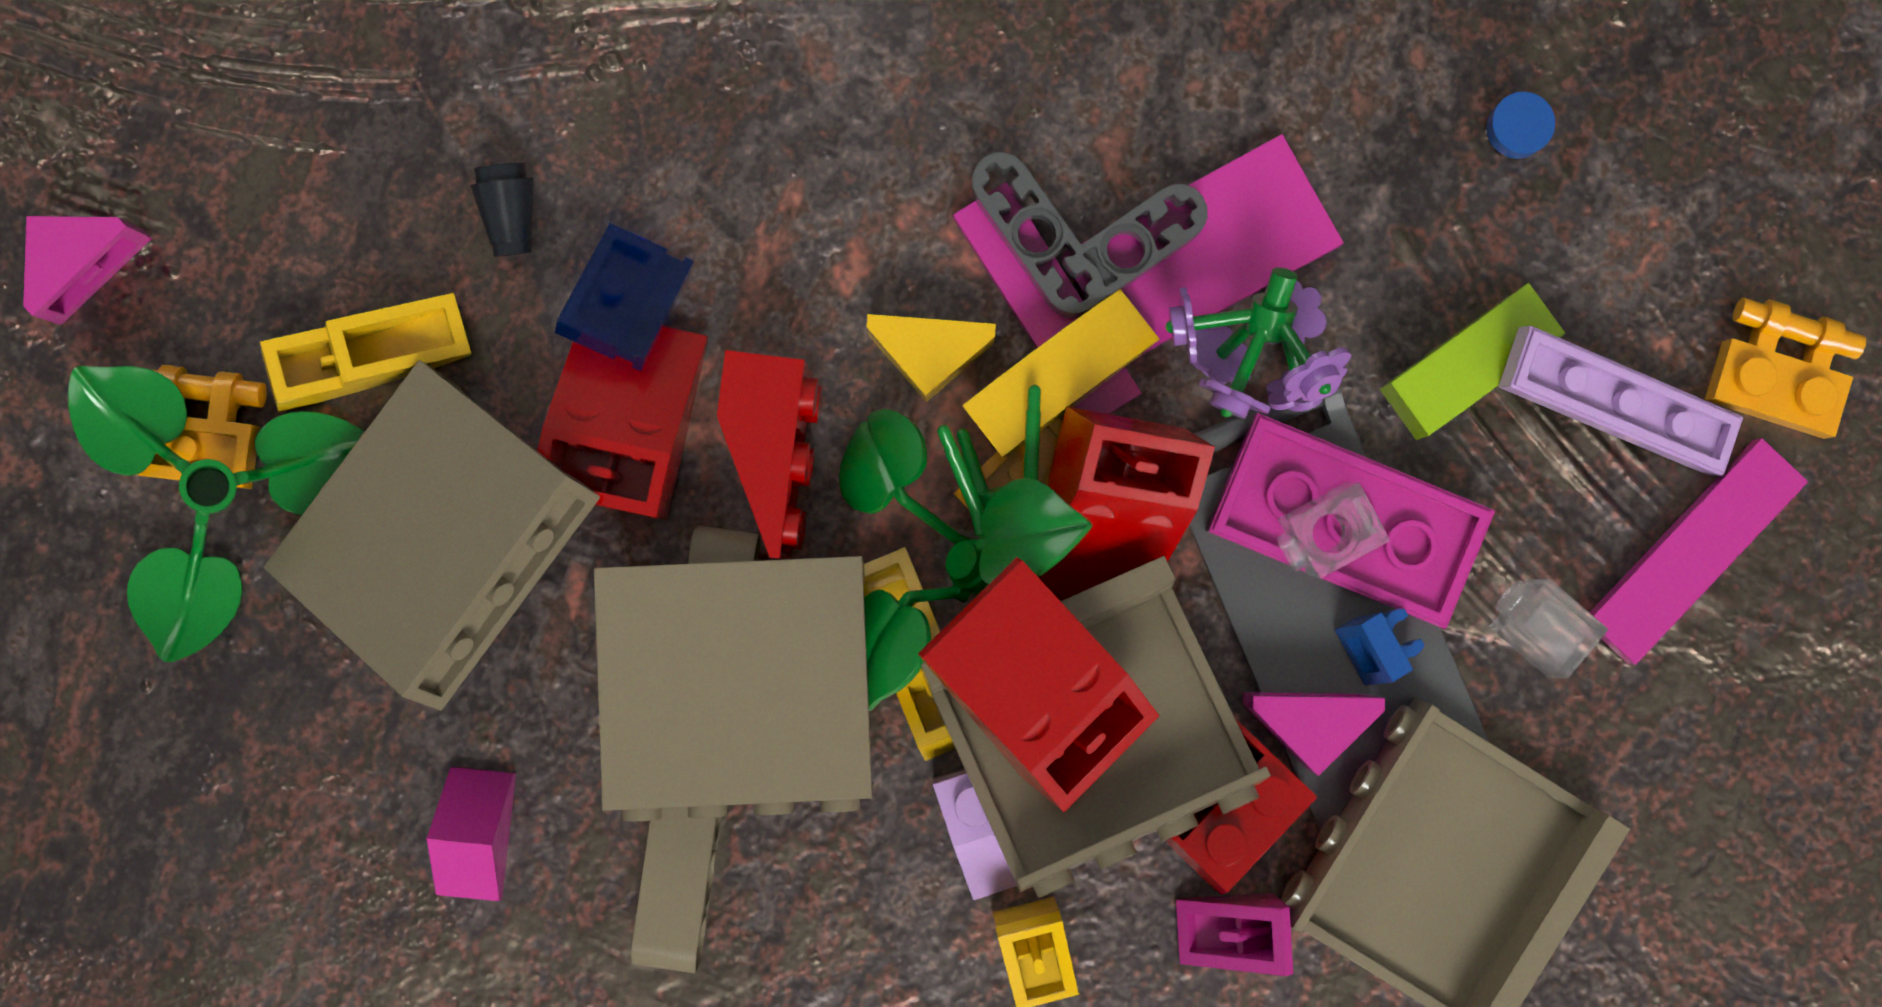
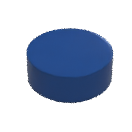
(1520, 125)

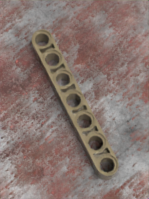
(680, 848)

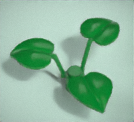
(122, 423)
(1018, 521)

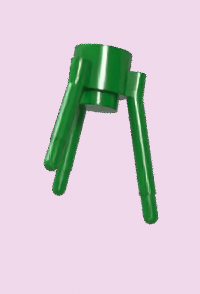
(968, 468)

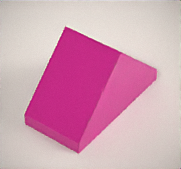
(73, 259)
(1314, 725)
(472, 833)
(1236, 933)

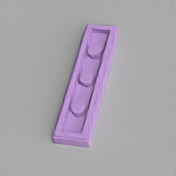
(1620, 401)

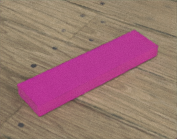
(1024, 299)
(1696, 550)

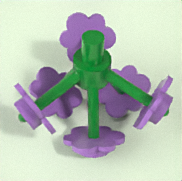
(1276, 316)

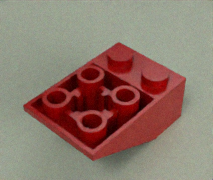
(765, 424)
(624, 425)
(1134, 486)
(1039, 685)
(1232, 842)

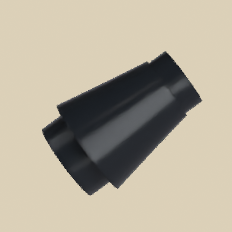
(505, 206)

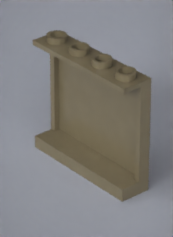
(429, 537)
(733, 687)
(1168, 774)
(1451, 866)

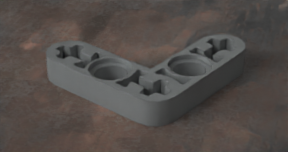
(1090, 257)

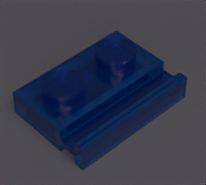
(623, 296)

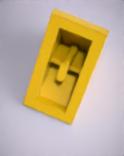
(930, 349)
(1035, 952)

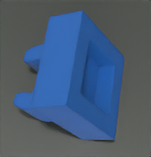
(1375, 649)

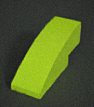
(1465, 364)

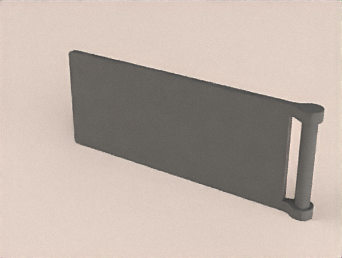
(1290, 621)

